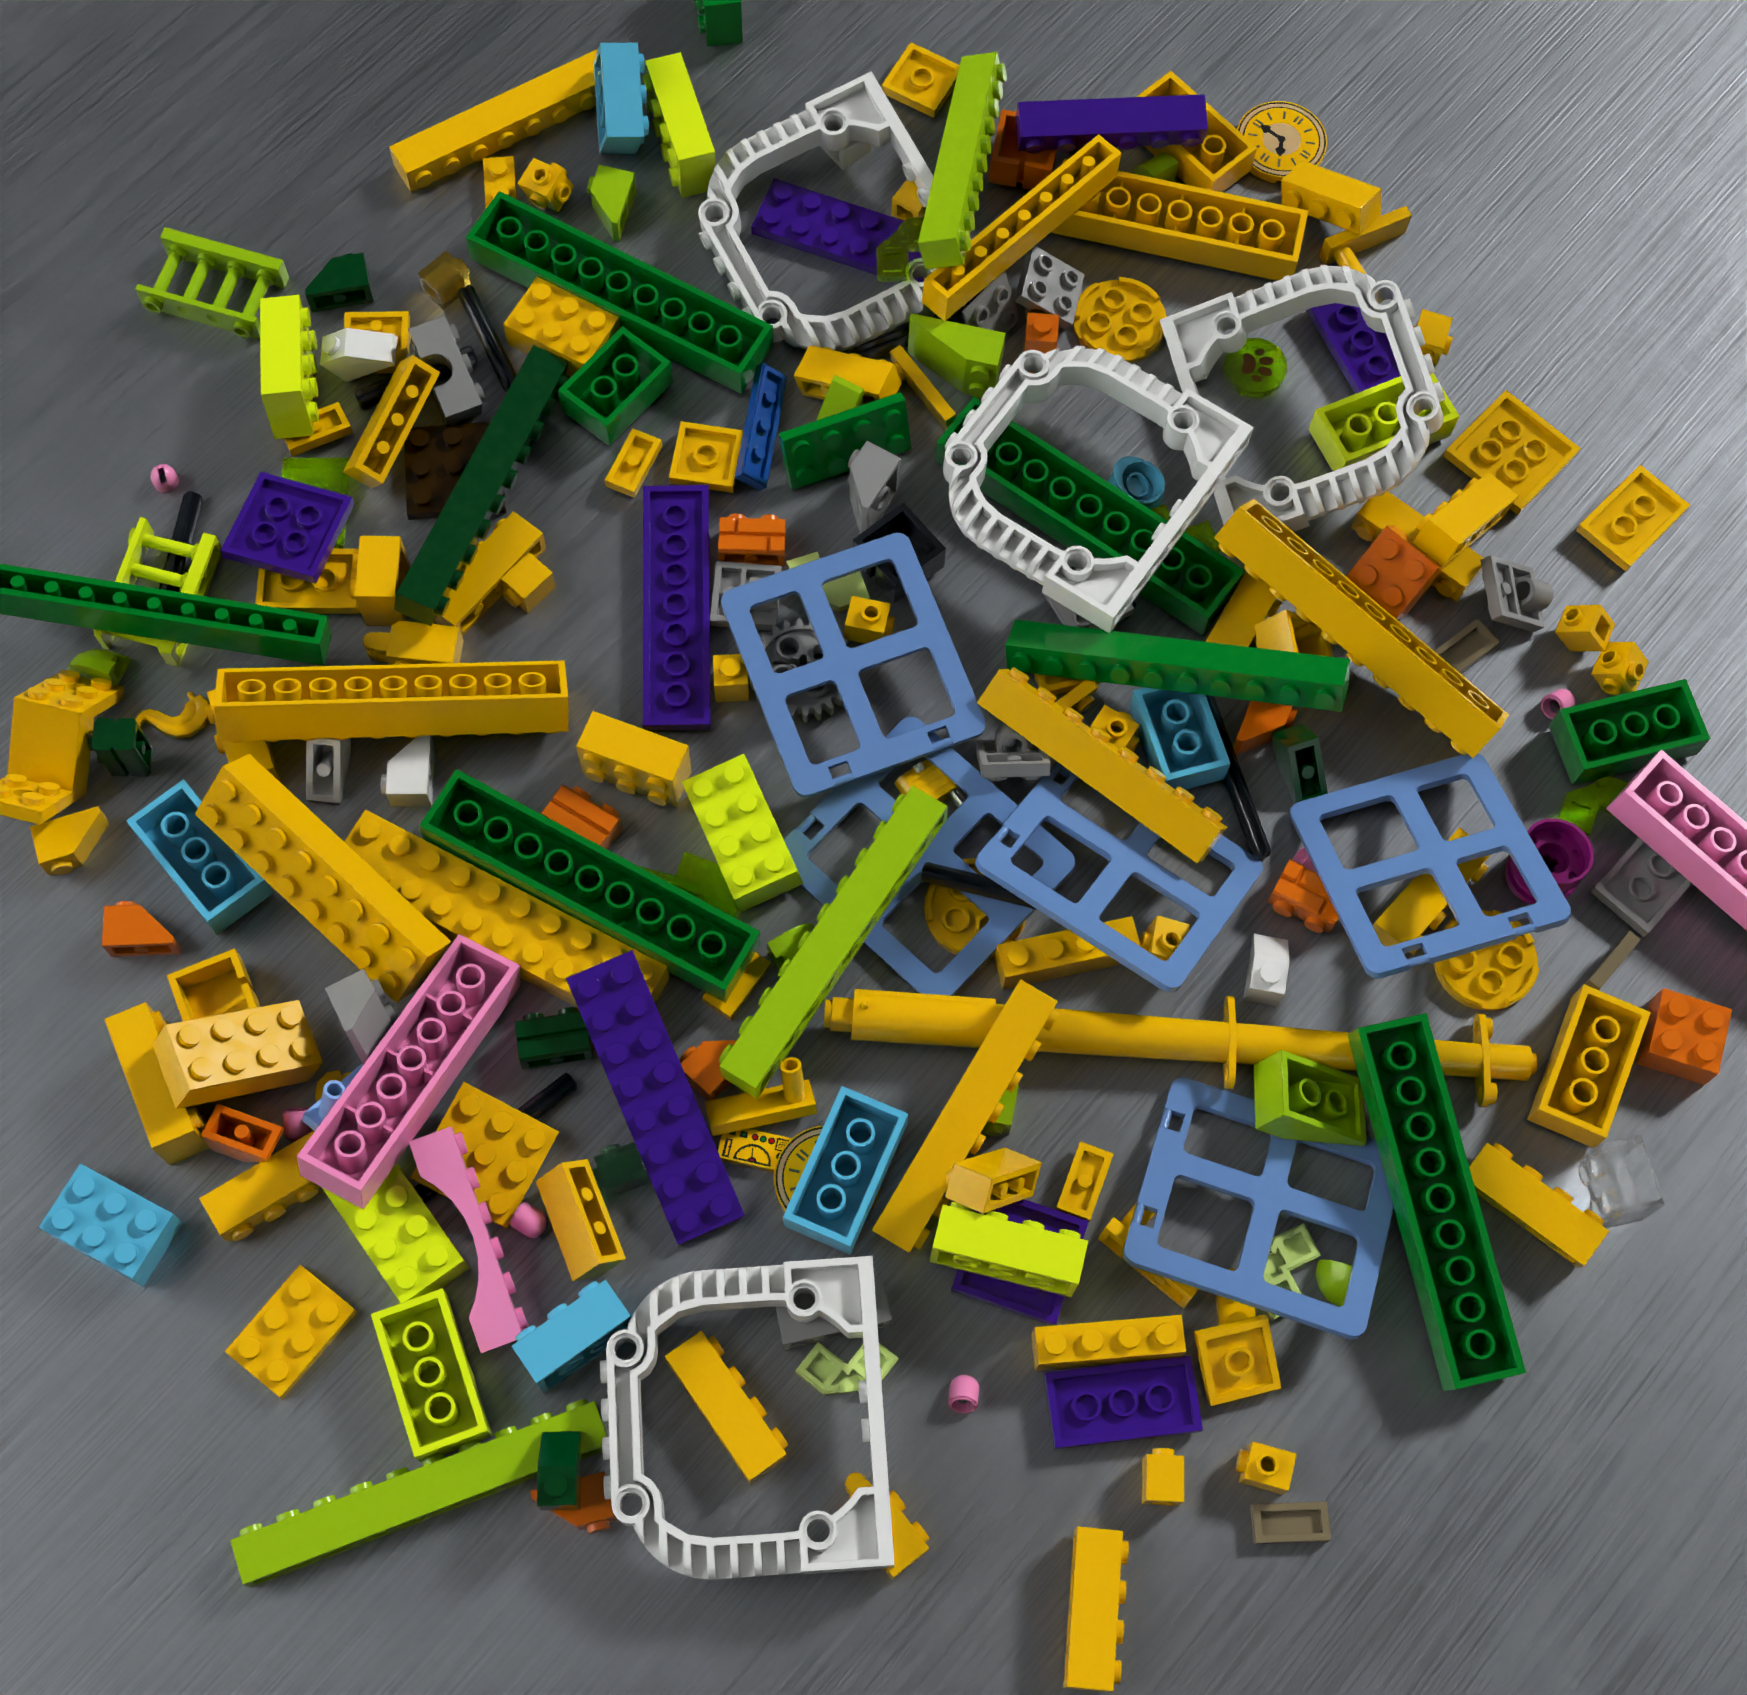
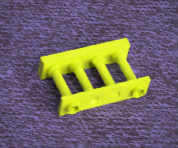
(196, 581)

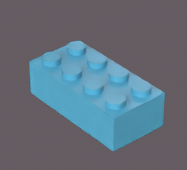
(197, 860)
(845, 1170)

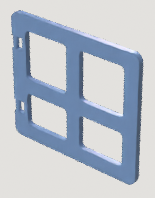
(843, 664)
(982, 801)
(1433, 857)
(1126, 860)
(1269, 1198)

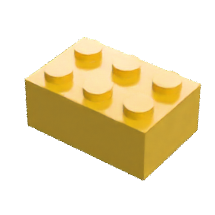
(559, 324)
(633, 759)

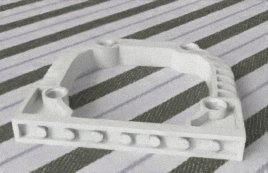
(862, 116)
(1198, 341)
(1102, 586)
(859, 1530)

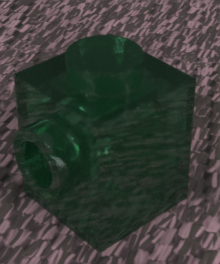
(619, 1169)

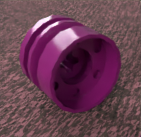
(1564, 851)

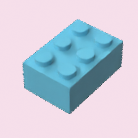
(620, 98)
(1179, 736)
(111, 1225)
(571, 1335)

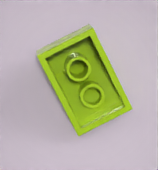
(957, 352)
(1308, 1101)

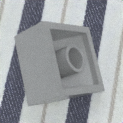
(872, 482)
(361, 1011)

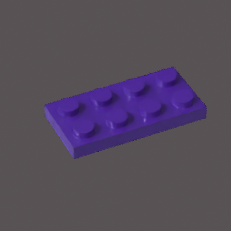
(1357, 349)
(1122, 1402)

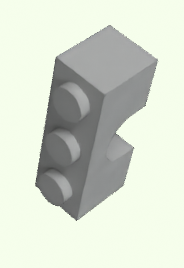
(437, 344)

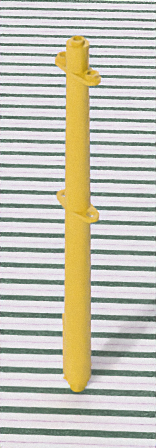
(967, 1021)

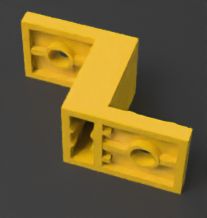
(51, 744)

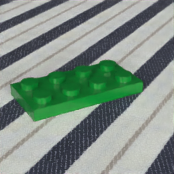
(826, 445)

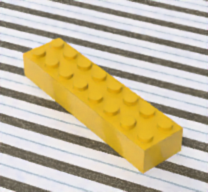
(1192, 225)
(322, 877)

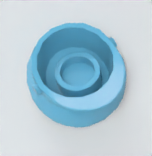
(1139, 480)

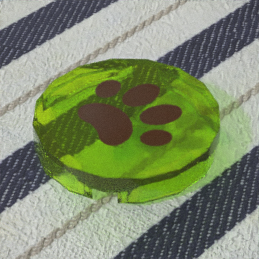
(1256, 368)

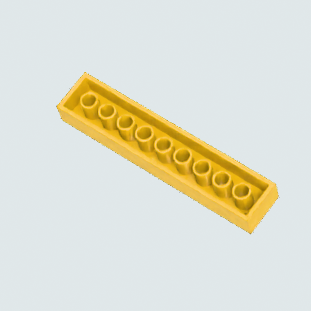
(1361, 628)
(391, 700)
(490, 911)

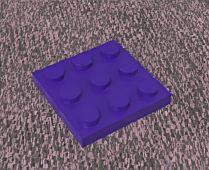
(287, 527)
(1015, 1297)

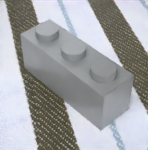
(800, 1334)

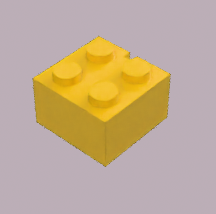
(380, 572)
(1291, 634)
(213, 987)

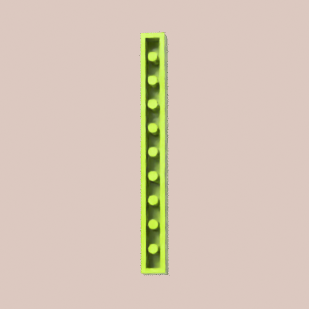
(962, 161)
(833, 942)
(407, 1496)

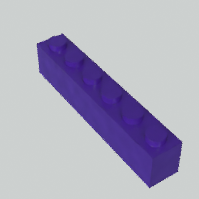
(1120, 121)

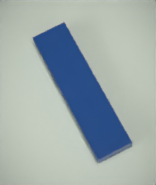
(761, 427)

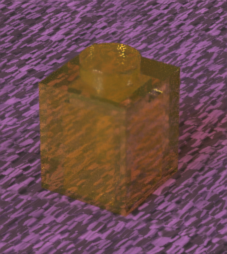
(444, 278)

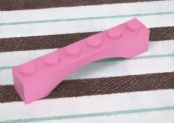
(493, 1312)

